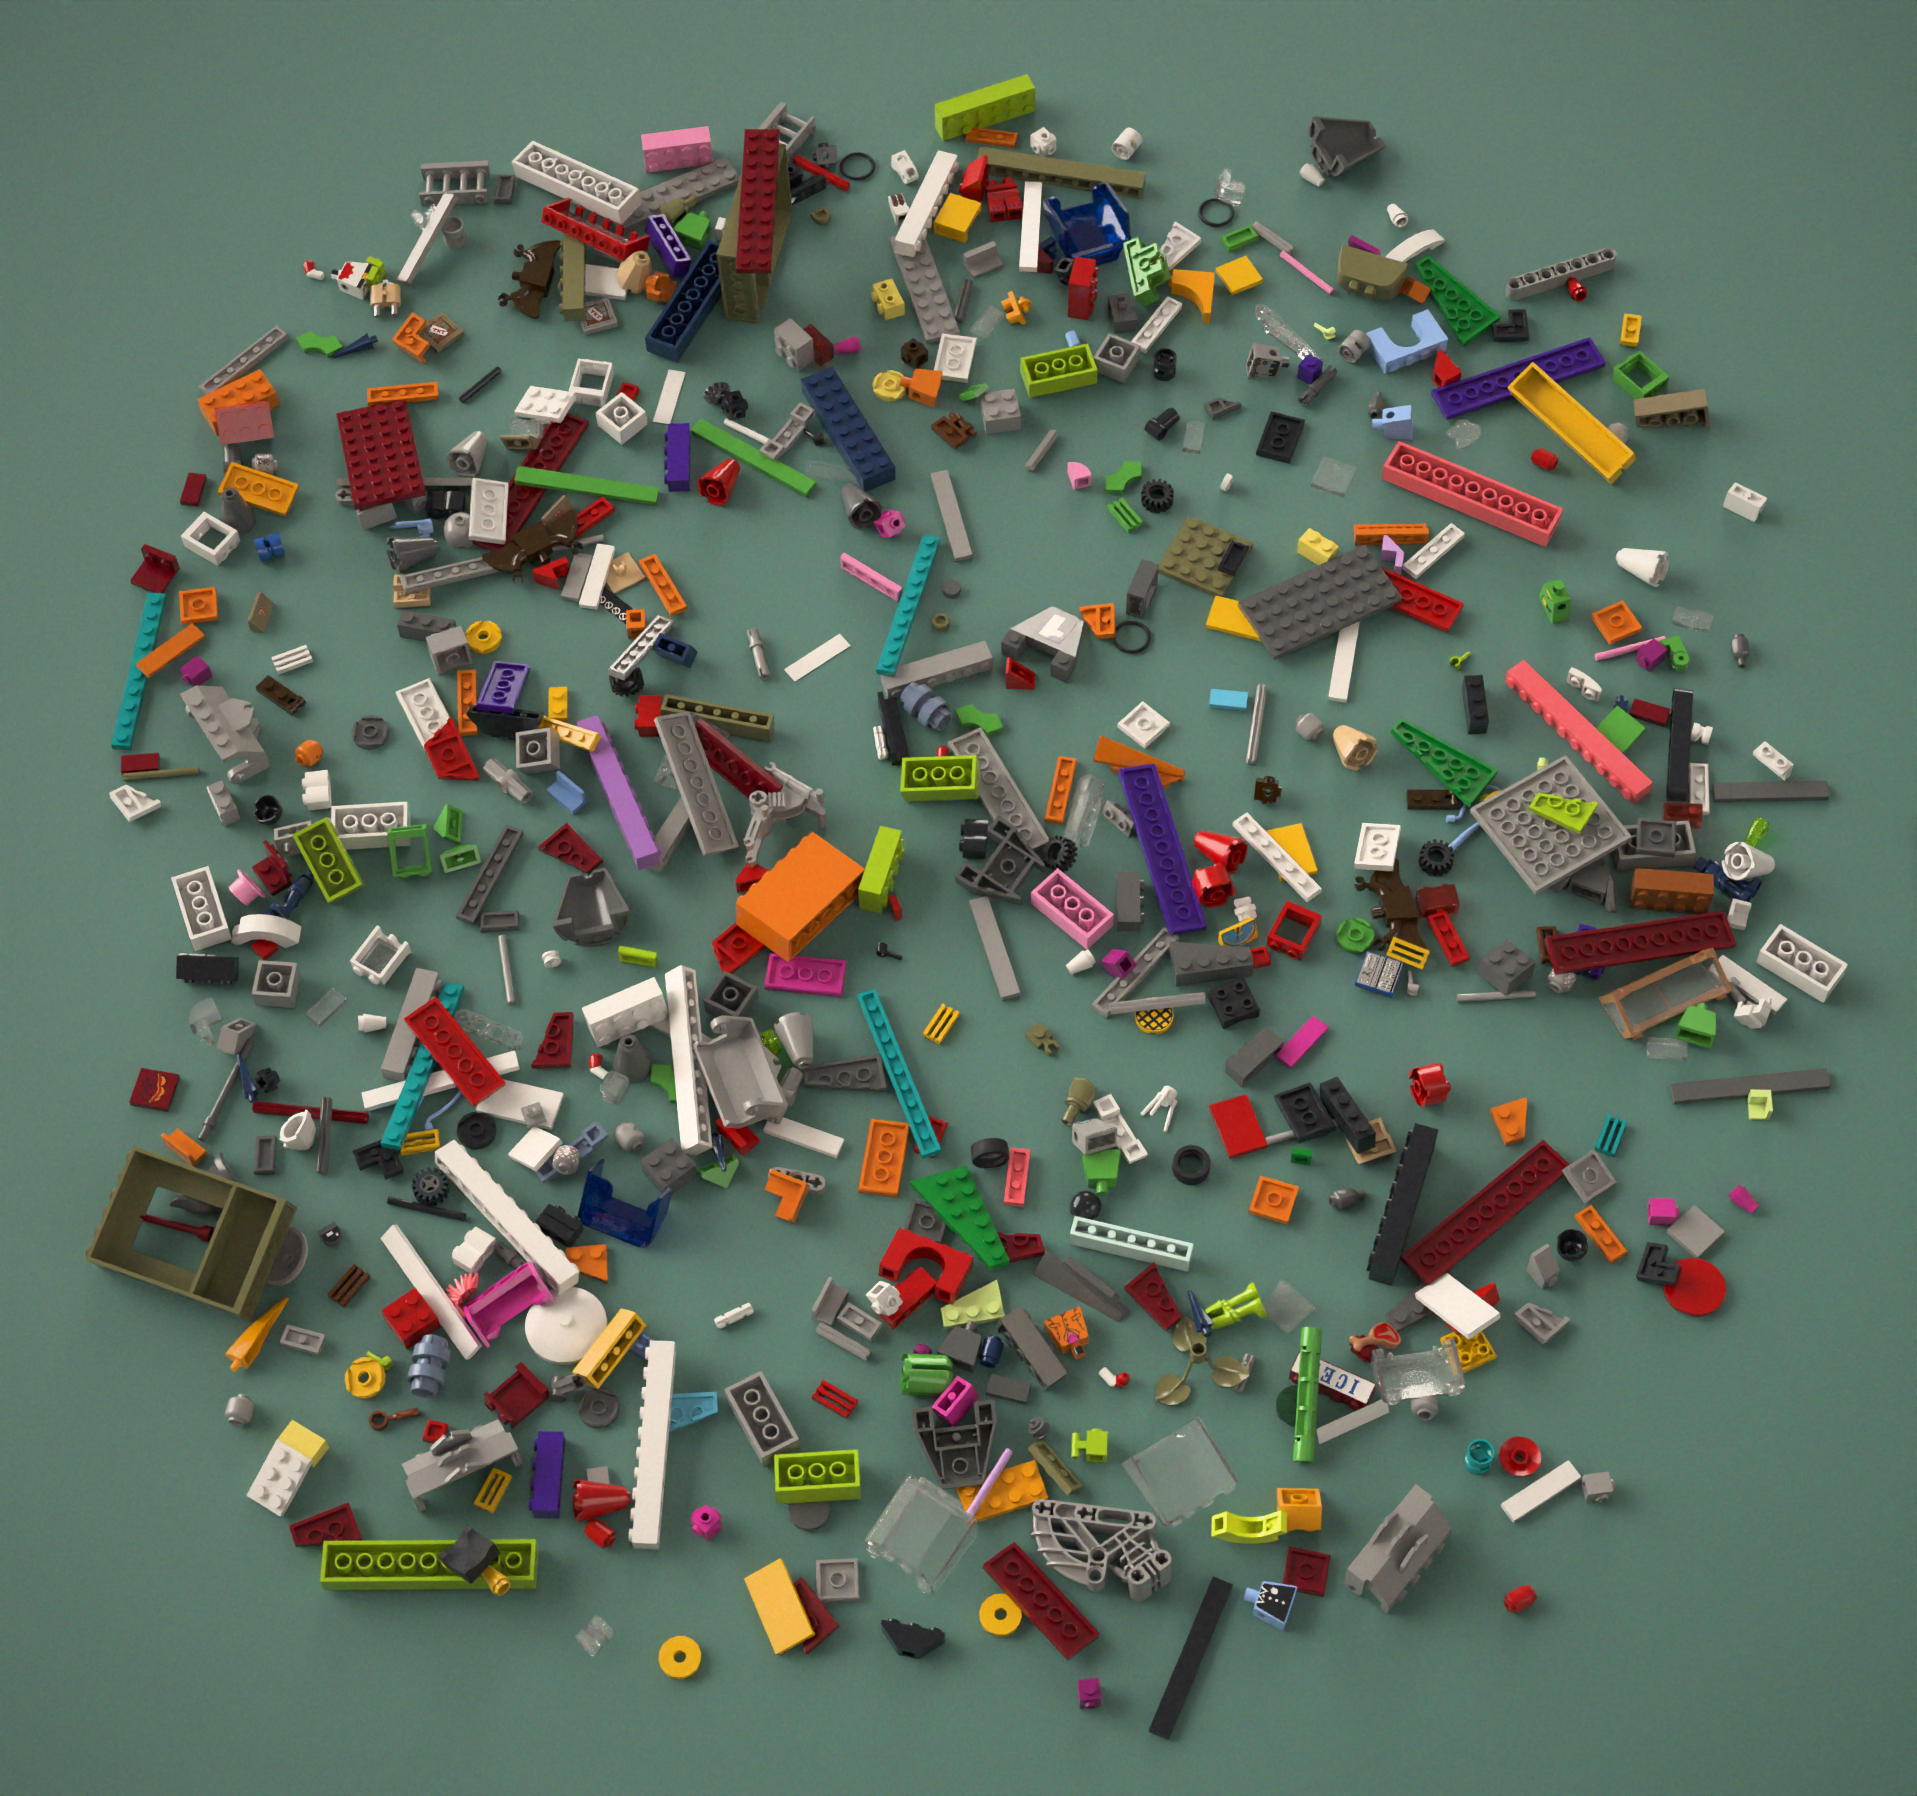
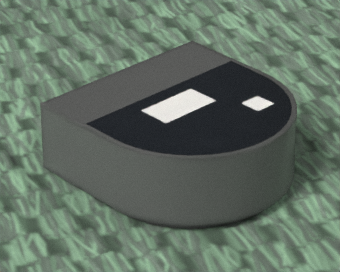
(331, 1234)

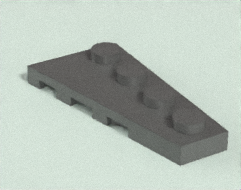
(848, 1074)
(1409, 1310)

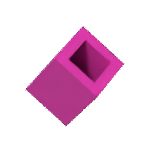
(1662, 1211)

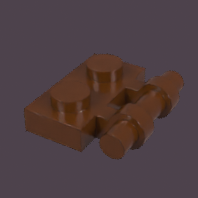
(950, 433)

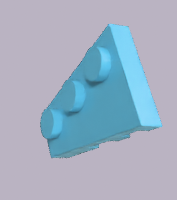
(692, 1408)

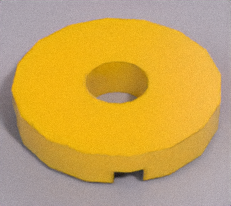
(486, 645)
(373, 1385)
(997, 1627)
(677, 1645)

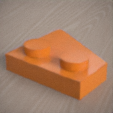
(1100, 619)
(1510, 1120)
(590, 1260)

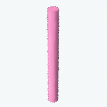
(1306, 272)
(1623, 650)

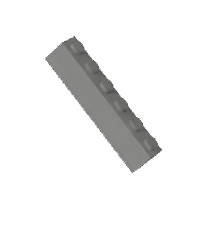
(939, 668)
(404, 1042)

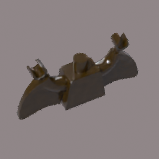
(534, 278)
(535, 545)
(1395, 908)

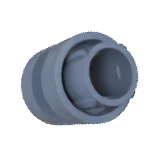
(930, 710)
(430, 1359)

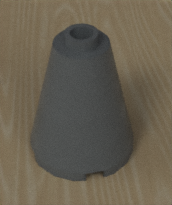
(860, 506)
(236, 511)
(409, 551)
(632, 1059)

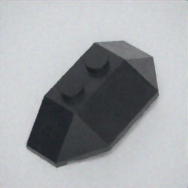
(504, 724)

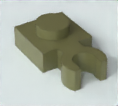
(1041, 1036)

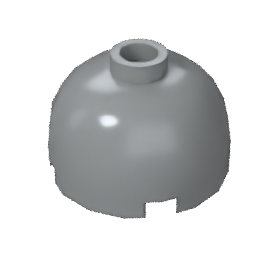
(457, 530)

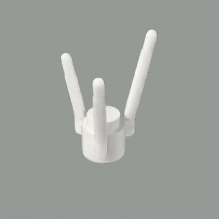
(1164, 1098)

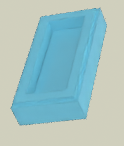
(1228, 699)

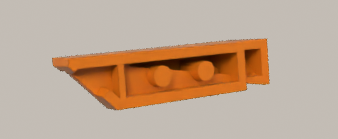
(1122, 756)

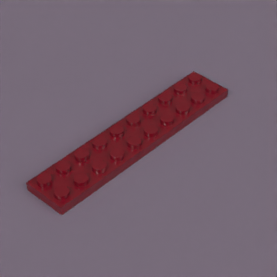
(758, 201)
(550, 455)
(1639, 942)
(1485, 1213)

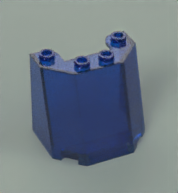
(1091, 228)

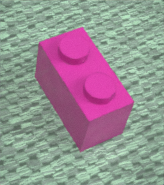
(955, 1402)

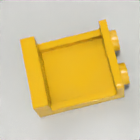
(956, 217)

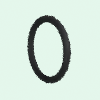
(857, 154)
(1215, 224)
(1136, 650)

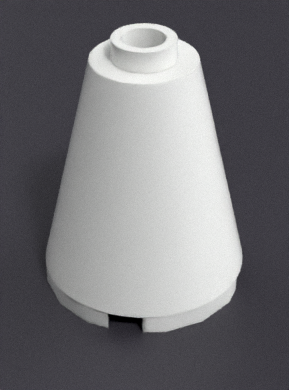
(1644, 564)
(1746, 862)

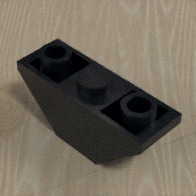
(912, 1639)

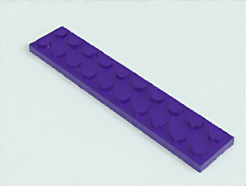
(1492, 385)
(1162, 849)

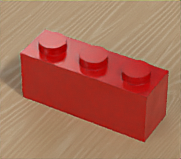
(913, 1292)

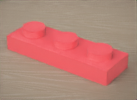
(1017, 1177)

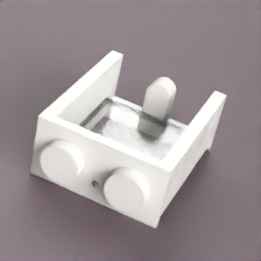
(379, 957)

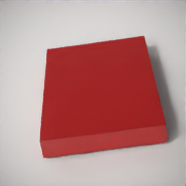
(1238, 1126)

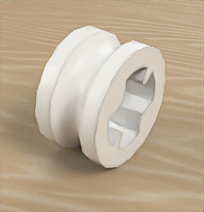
(551, 959)

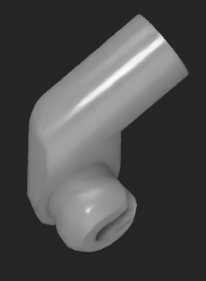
(1735, 993)

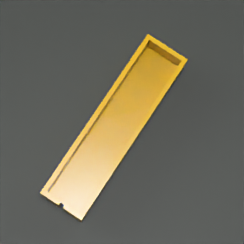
(1572, 423)

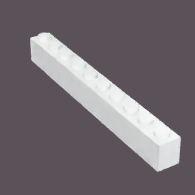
(689, 1077)
(507, 1217)
(654, 1445)

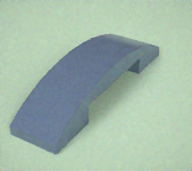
(591, 1139)

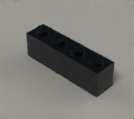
(1347, 1115)

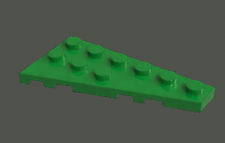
(1460, 306)
(1453, 767)
(963, 1211)

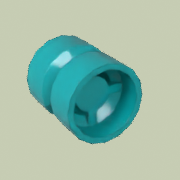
(1479, 1456)

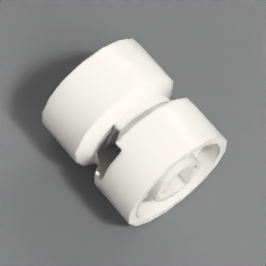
(1127, 143)

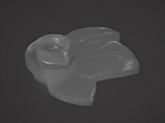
(1463, 434)

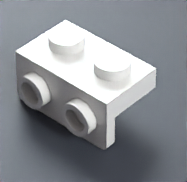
(1773, 760)

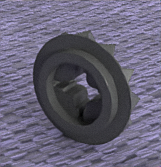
(712, 392)

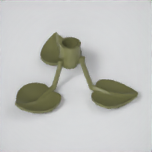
(1226, 1373)

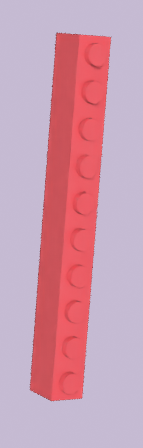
(1578, 732)

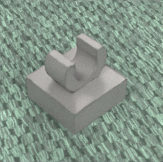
(533, 1114)

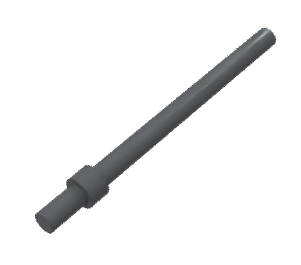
(210, 1122)

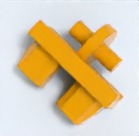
(1018, 306)

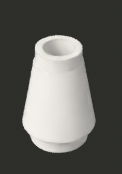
(1311, 174)
(1398, 216)
(1081, 962)
(371, 1023)

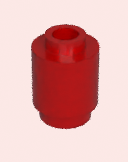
(1544, 459)
(600, 1533)
(1520, 1599)

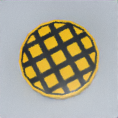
(1154, 1020)

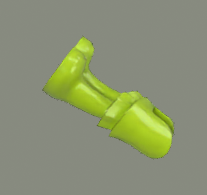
(1231, 1316)

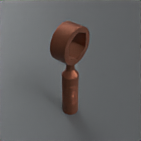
(397, 1416)

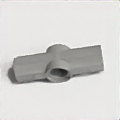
(508, 781)
(789, 1087)

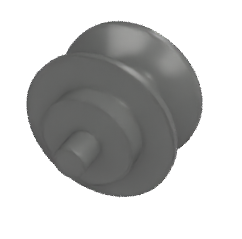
(1038, 1428)

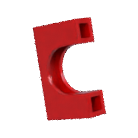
(910, 1246)

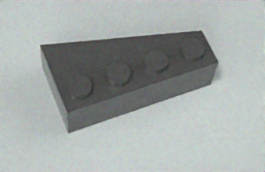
(1207, 963)
(1031, 1347)

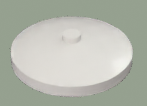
(567, 1327)

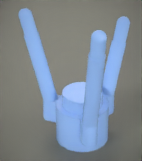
(423, 526)

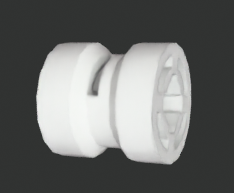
(1701, 734)

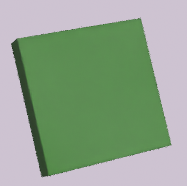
(1621, 729)

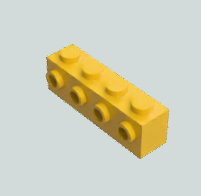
(610, 1348)

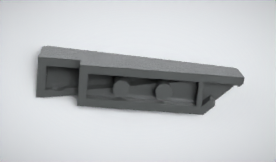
(1080, 1284)

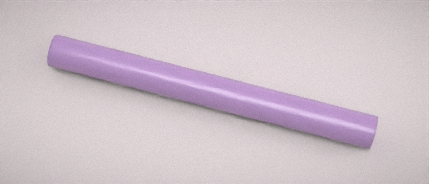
(989, 1482)

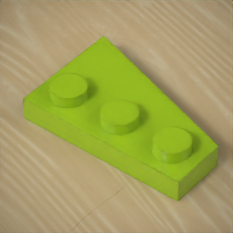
(1564, 812)

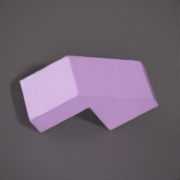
(1392, 553)

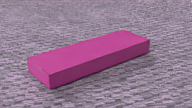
(1302, 1042)

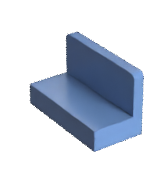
(567, 794)

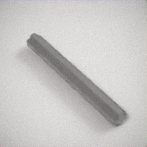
(1256, 724)
(1157, 1003)

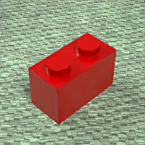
(647, 710)

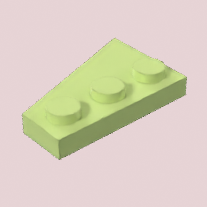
(979, 1306)

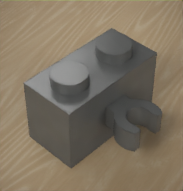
(1122, 313)

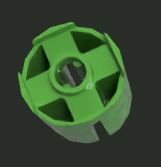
(925, 1374)

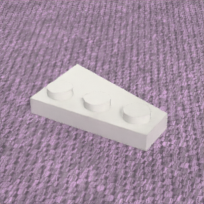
(1179, 244)

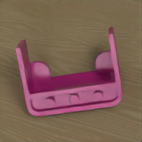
(506, 1300)

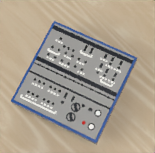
(1379, 974)

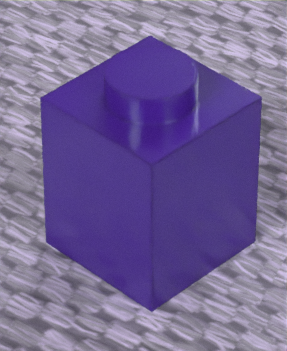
(1309, 369)

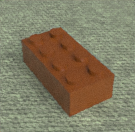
(1671, 891)

